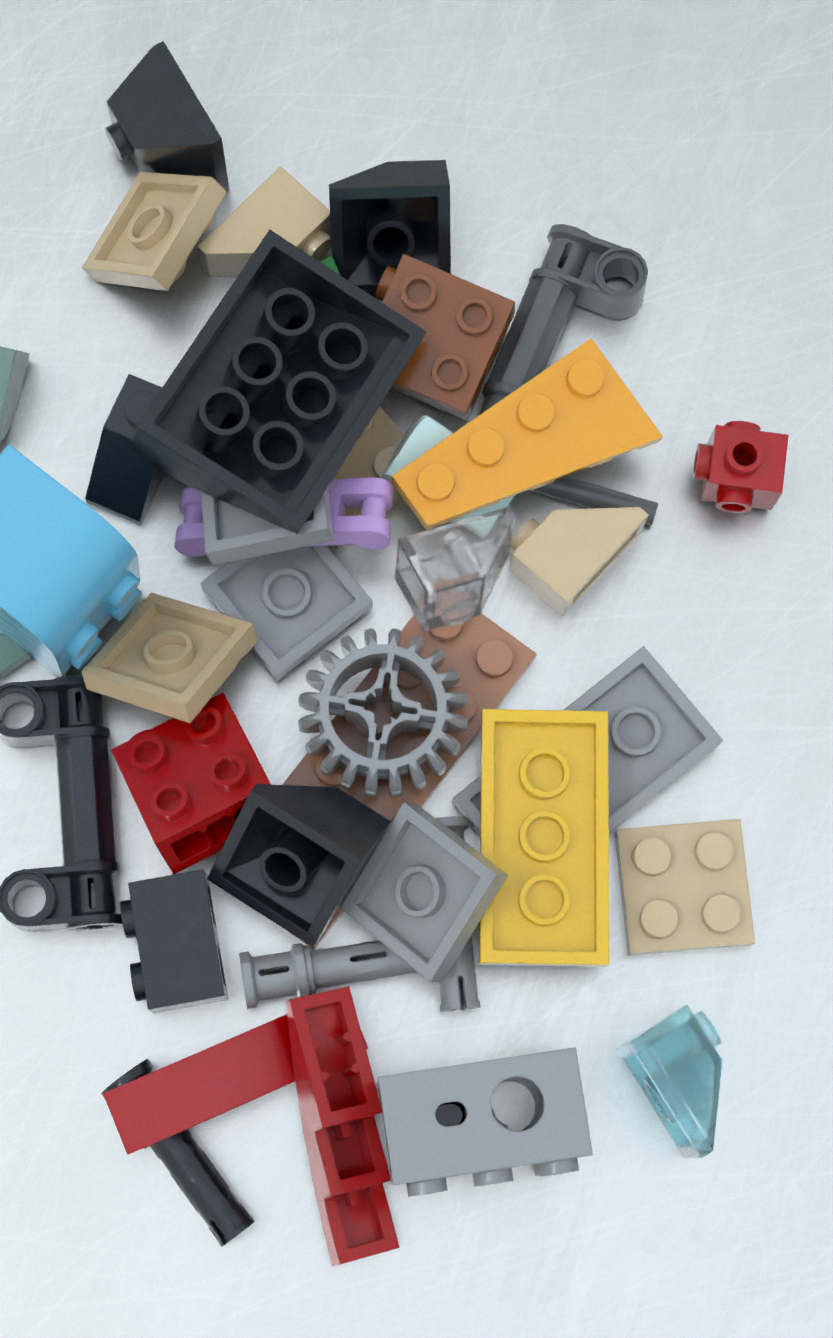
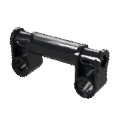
(84, 805)

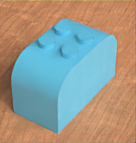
(58, 568)

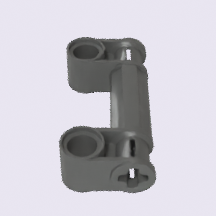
(552, 297)

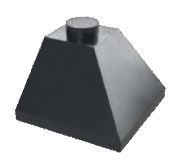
(163, 122)
(390, 214)
(297, 854)

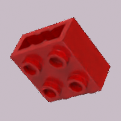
(191, 781)

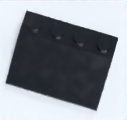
(276, 386)

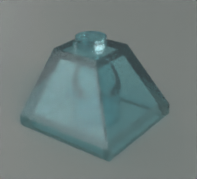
(679, 1076)

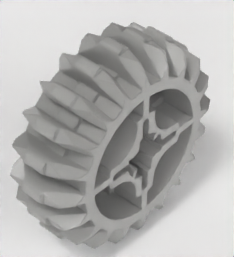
(354, 708)

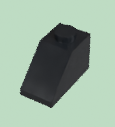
(121, 478)

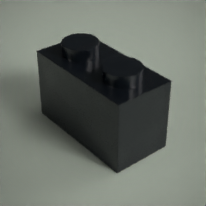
(175, 942)

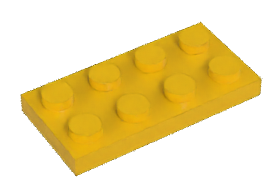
(549, 833)

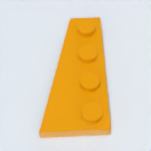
(544, 430)

